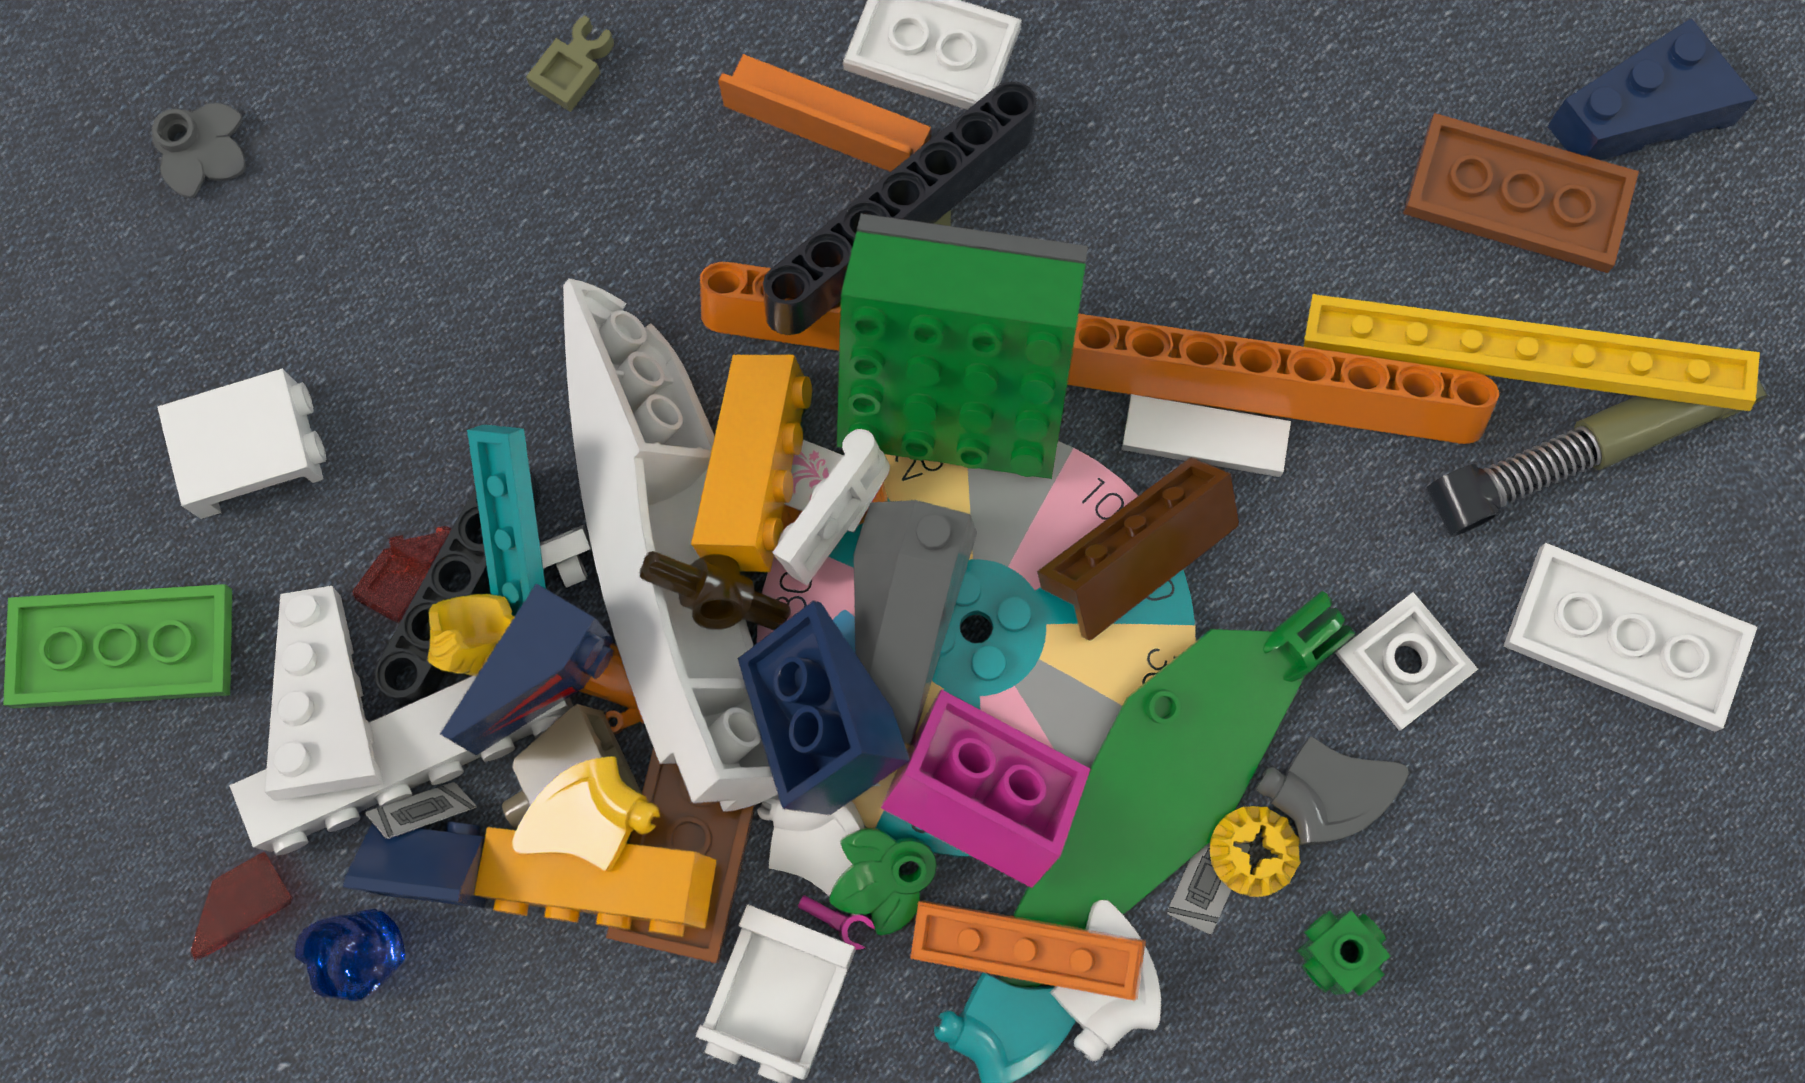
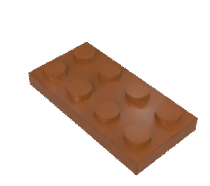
(1521, 193)
(698, 829)

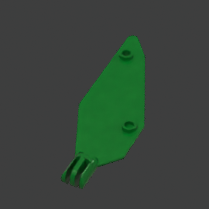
(1179, 763)

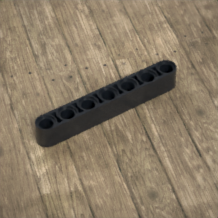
(916, 190)

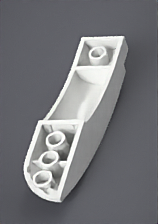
(641, 483)

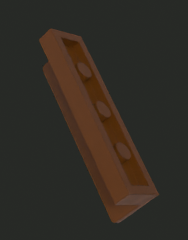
(1143, 545)

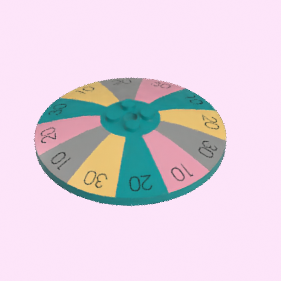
(1035, 663)

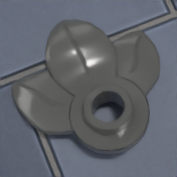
(202, 151)

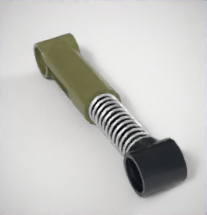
(1603, 439)

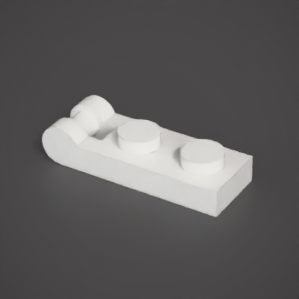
(833, 507)

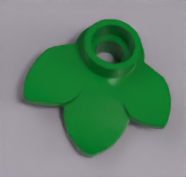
(875, 881)

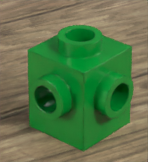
(1324, 959)

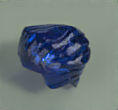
(351, 954)

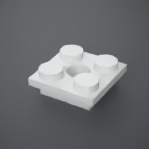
(1396, 692)

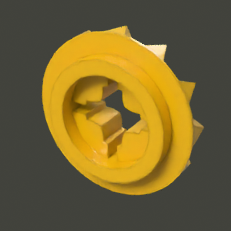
(1233, 865)

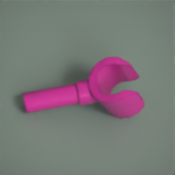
(835, 919)

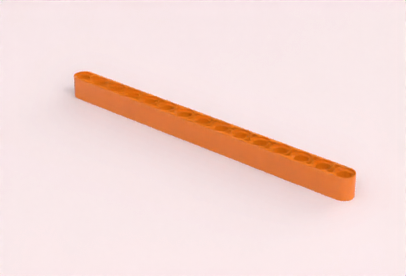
(1194, 368)

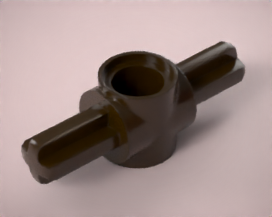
(714, 591)

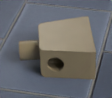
(572, 739)

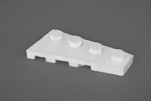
(316, 710)

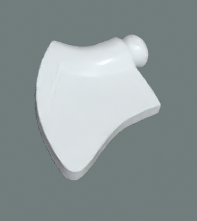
(810, 842)
(1108, 1017)

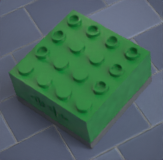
(958, 343)

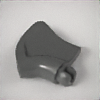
(1331, 792)

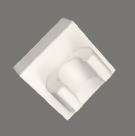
(564, 552)

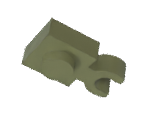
(569, 70)

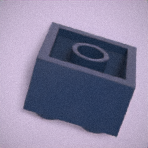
(420, 865)

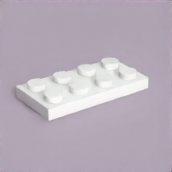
(1631, 637)

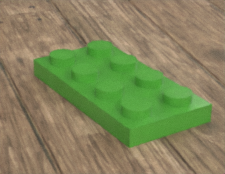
(118, 646)

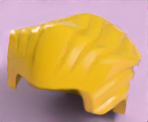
(466, 631)

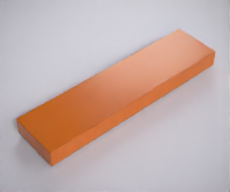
(1028, 950)

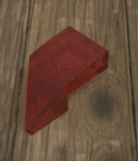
(398, 573)
(237, 902)

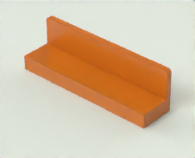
(821, 114)

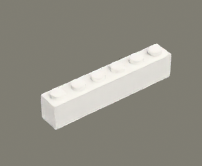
(408, 755)

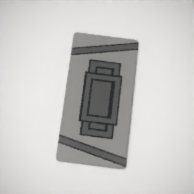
(420, 810)
(1201, 892)

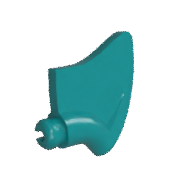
(1006, 1028)

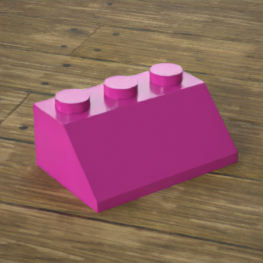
(987, 789)

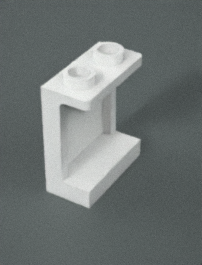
(240, 440)
(776, 996)

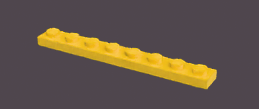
(1536, 352)

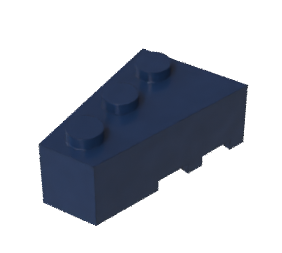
(1653, 97)

